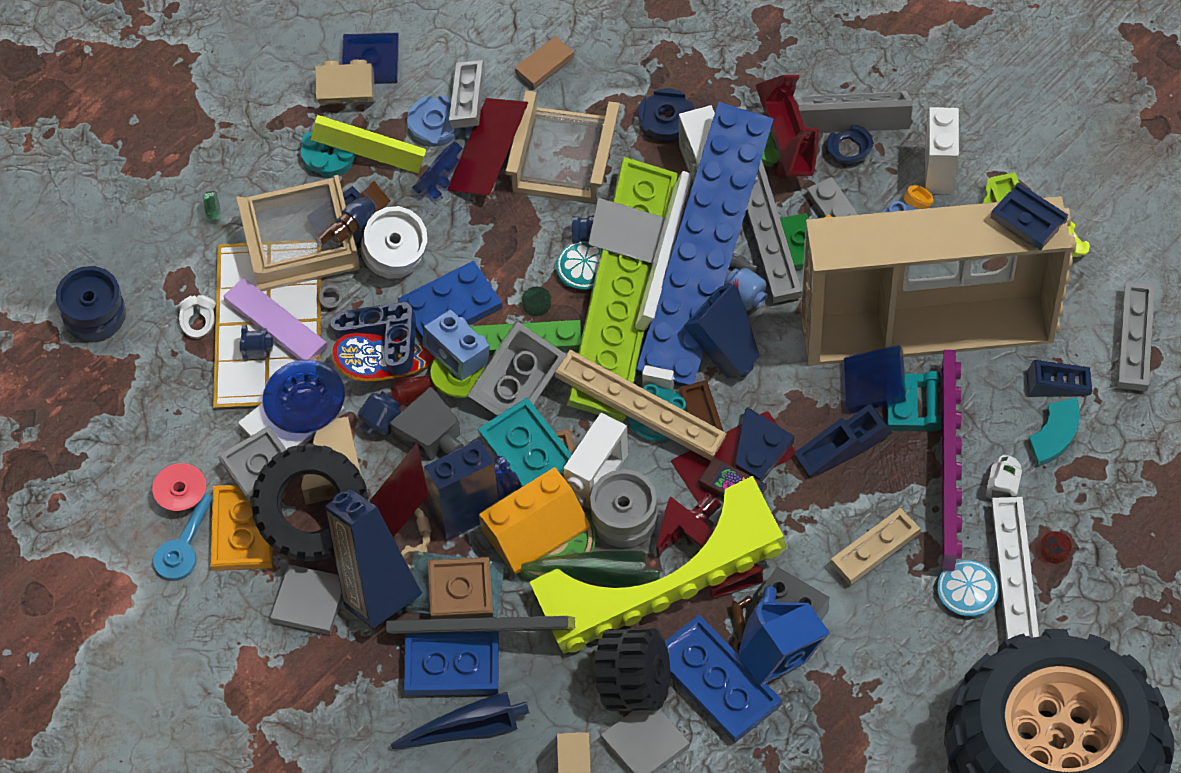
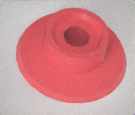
(179, 477)

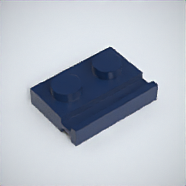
(1029, 216)

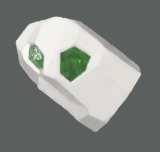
(1004, 478)

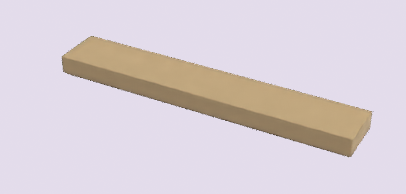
(640, 405)

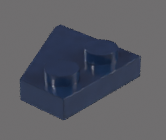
(761, 445)

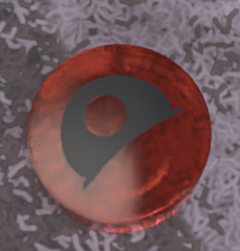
(1055, 547)

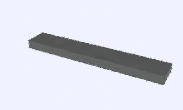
(470, 625)

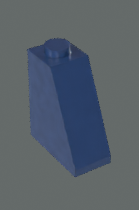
(725, 332)

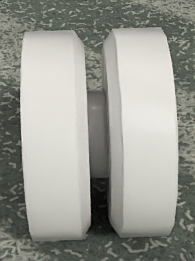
(399, 226)

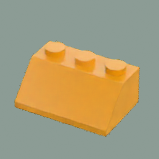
(534, 520)

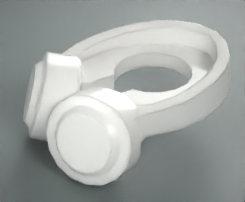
(206, 309)

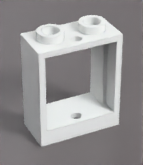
(598, 453)

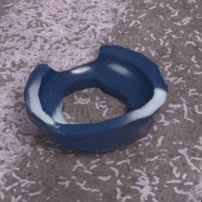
(856, 134)

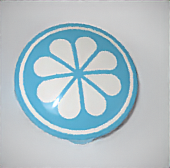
(968, 589)

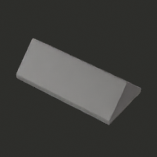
(867, 110)

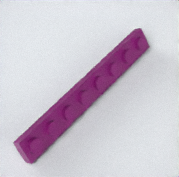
(950, 468)

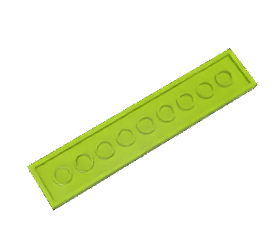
(619, 287)

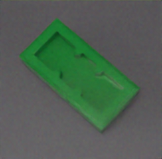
(794, 231)

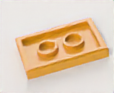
(235, 537)

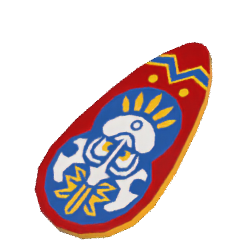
(362, 357)

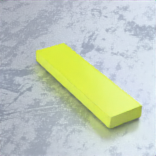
(368, 144)

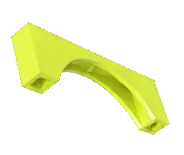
(740, 540)

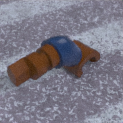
(355, 215)

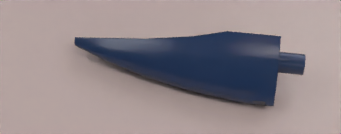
(475, 720)

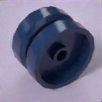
(90, 303)

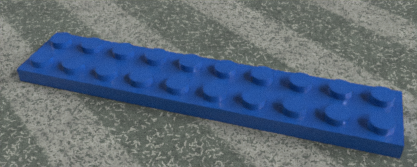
(706, 237)

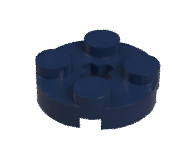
(651, 108)

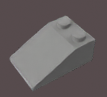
(516, 370)

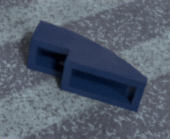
(843, 441)

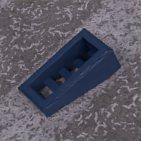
(1040, 382)

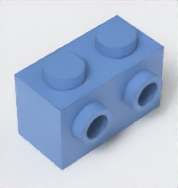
(456, 344)

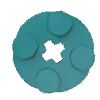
(322, 163)

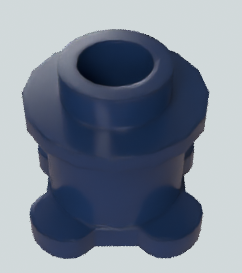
(255, 342)

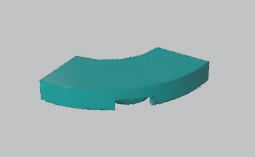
(1057, 433)

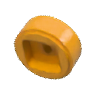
(918, 197)

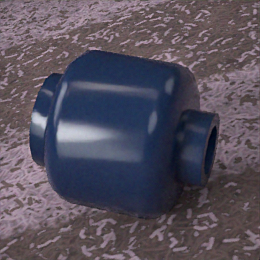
(378, 413)

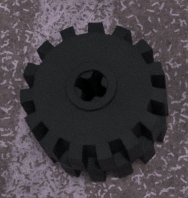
(632, 669)

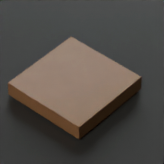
(460, 588)

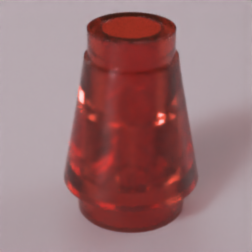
(409, 389)

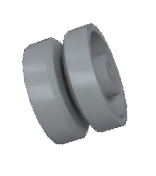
(623, 508)

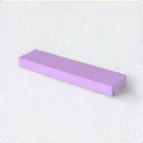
(268, 314)

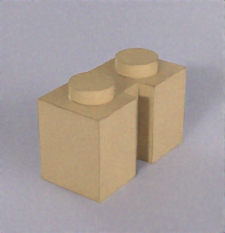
(345, 82)

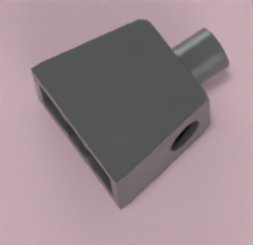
(428, 424)

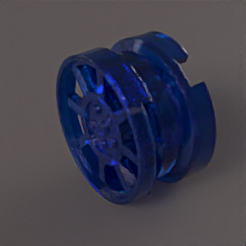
(506, 479)

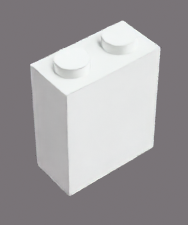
(942, 150)

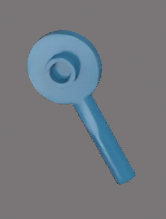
(177, 558)

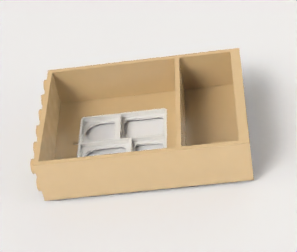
(864, 302)

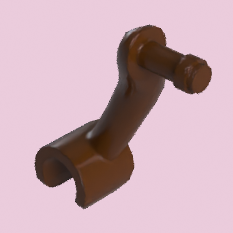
(739, 620)

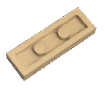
(875, 546)

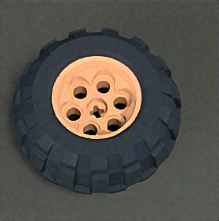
(1069, 679)

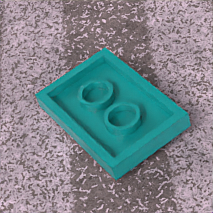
(525, 442)

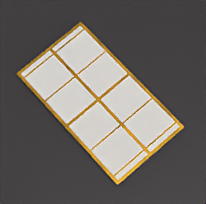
(240, 381)

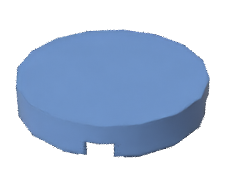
(430, 122)

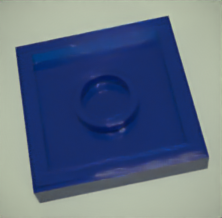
(377, 49)
(874, 378)

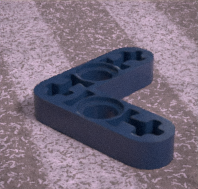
(347, 323)

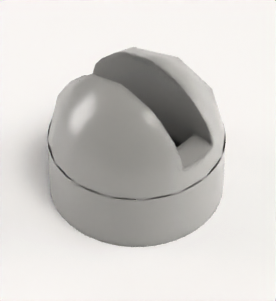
(331, 300)

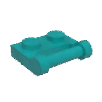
(904, 415)

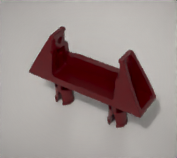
(793, 140)
(681, 521)

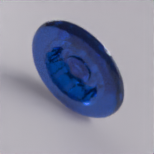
(307, 405)

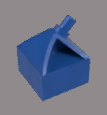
(779, 637)

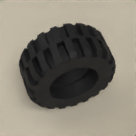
(272, 483)

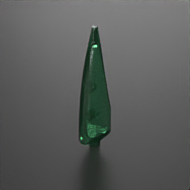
(603, 568)

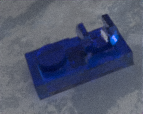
(445, 161)

